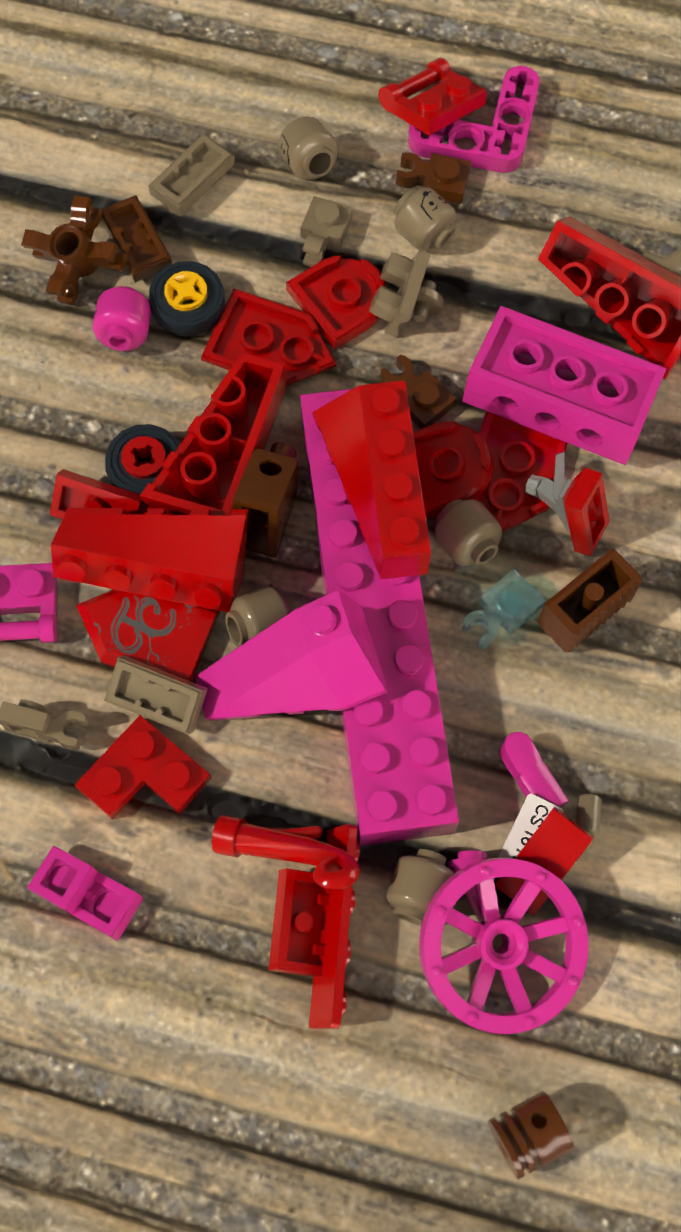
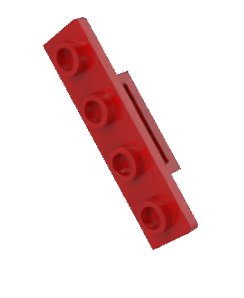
(313, 933)

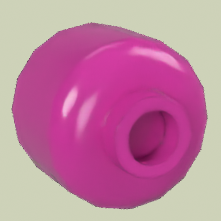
(122, 316)

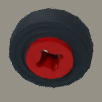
(136, 443)

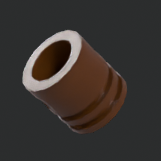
(531, 1134)

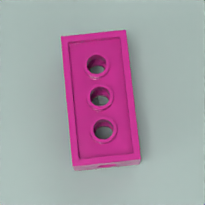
(563, 384)

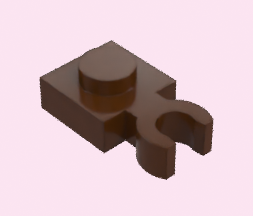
(442, 173)
(425, 394)

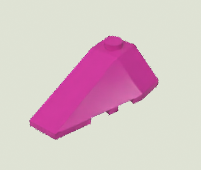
(301, 663)

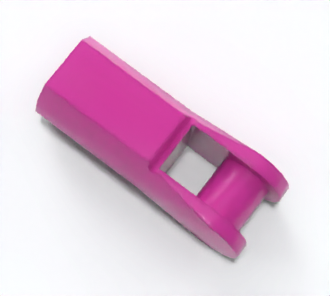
(527, 768)

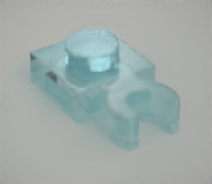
(505, 605)

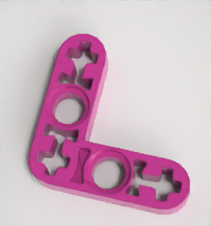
(488, 139)

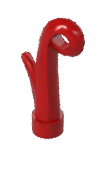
(335, 867)

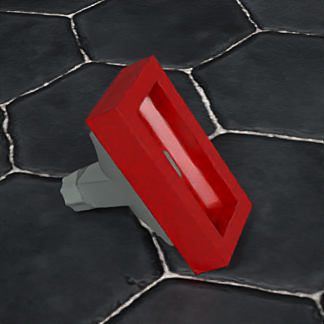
(578, 502)

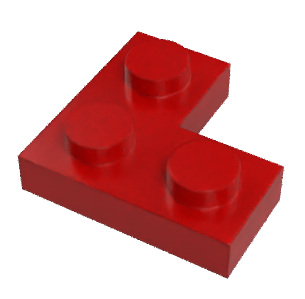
(141, 758)

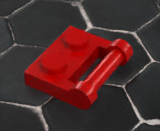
(438, 106)

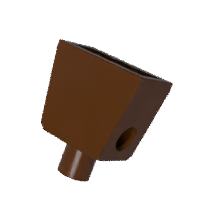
(269, 487)

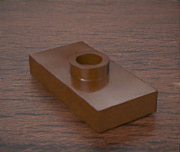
(136, 237)

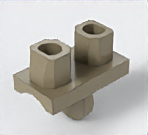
(411, 297)

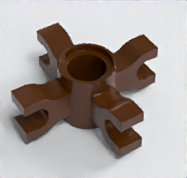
(84, 259)

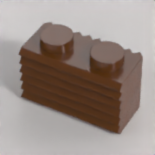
(589, 600)

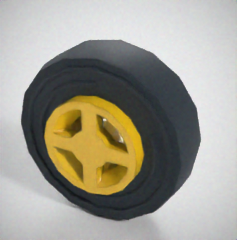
(182, 283)

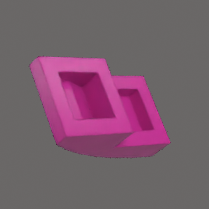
(85, 893)

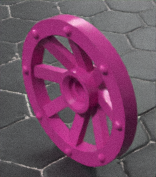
(513, 948)

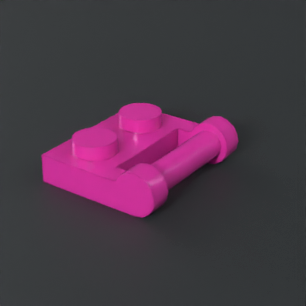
(29, 590)

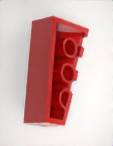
(622, 288)
(221, 441)
(376, 459)
(155, 554)

